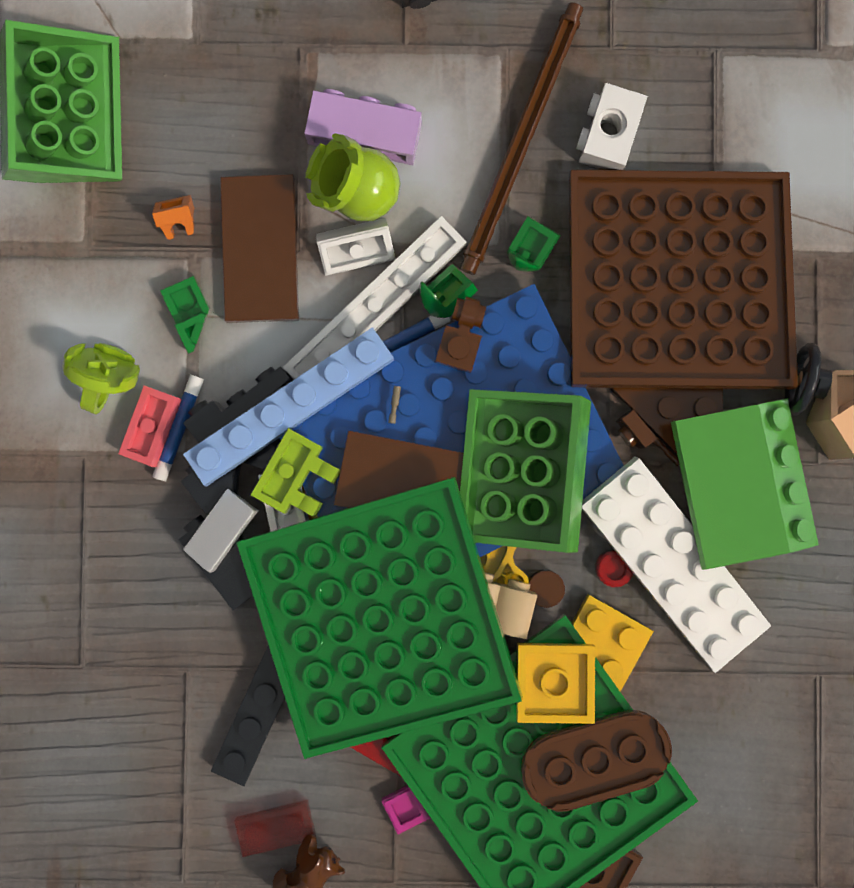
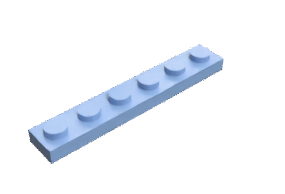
(288, 407)

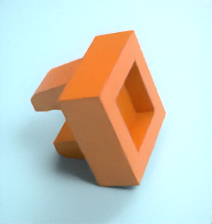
(173, 212)

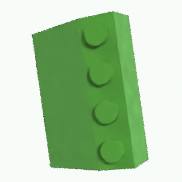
(59, 105)
(525, 468)
(744, 484)

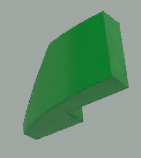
(188, 310)

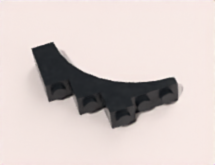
(205, 420)

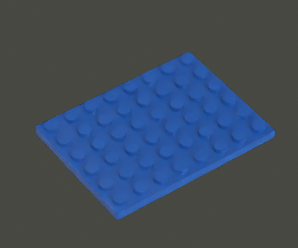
(516, 354)

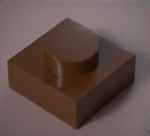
(634, 430)

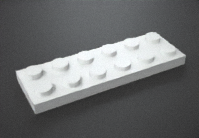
(664, 557)

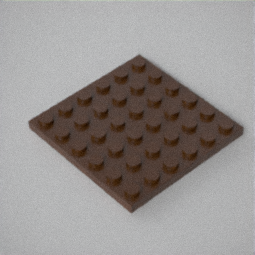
(681, 280)

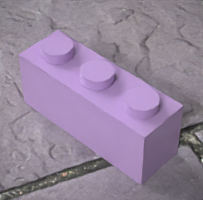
(371, 124)

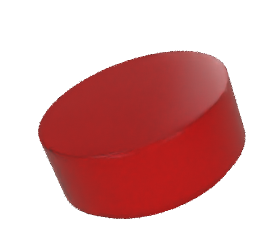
(612, 569)

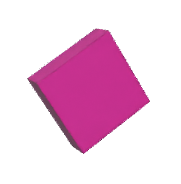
(404, 809)

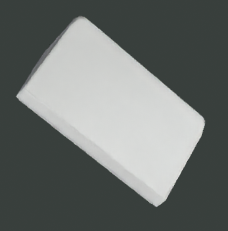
(355, 246)
(220, 530)

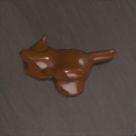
(312, 867)

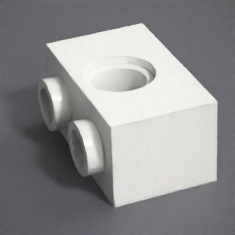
(624, 111)

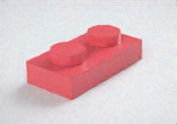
(149, 426)

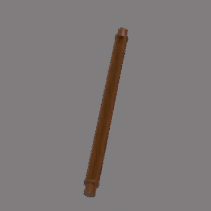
(522, 136)

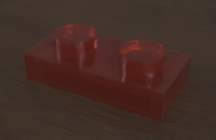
(274, 828)

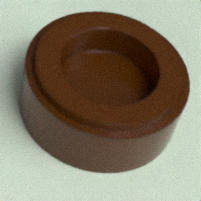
(548, 587)

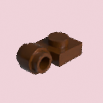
(459, 345)

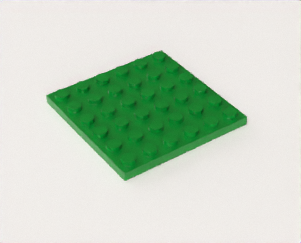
(380, 619)
(475, 794)

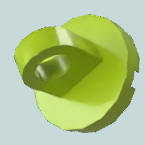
(99, 373)

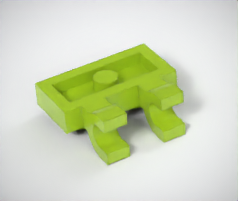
(287, 472)

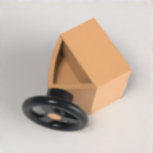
(833, 410)

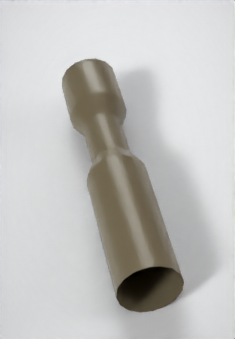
(395, 401)

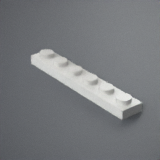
(382, 296)

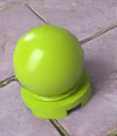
(352, 179)

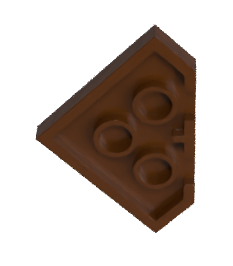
(664, 405)

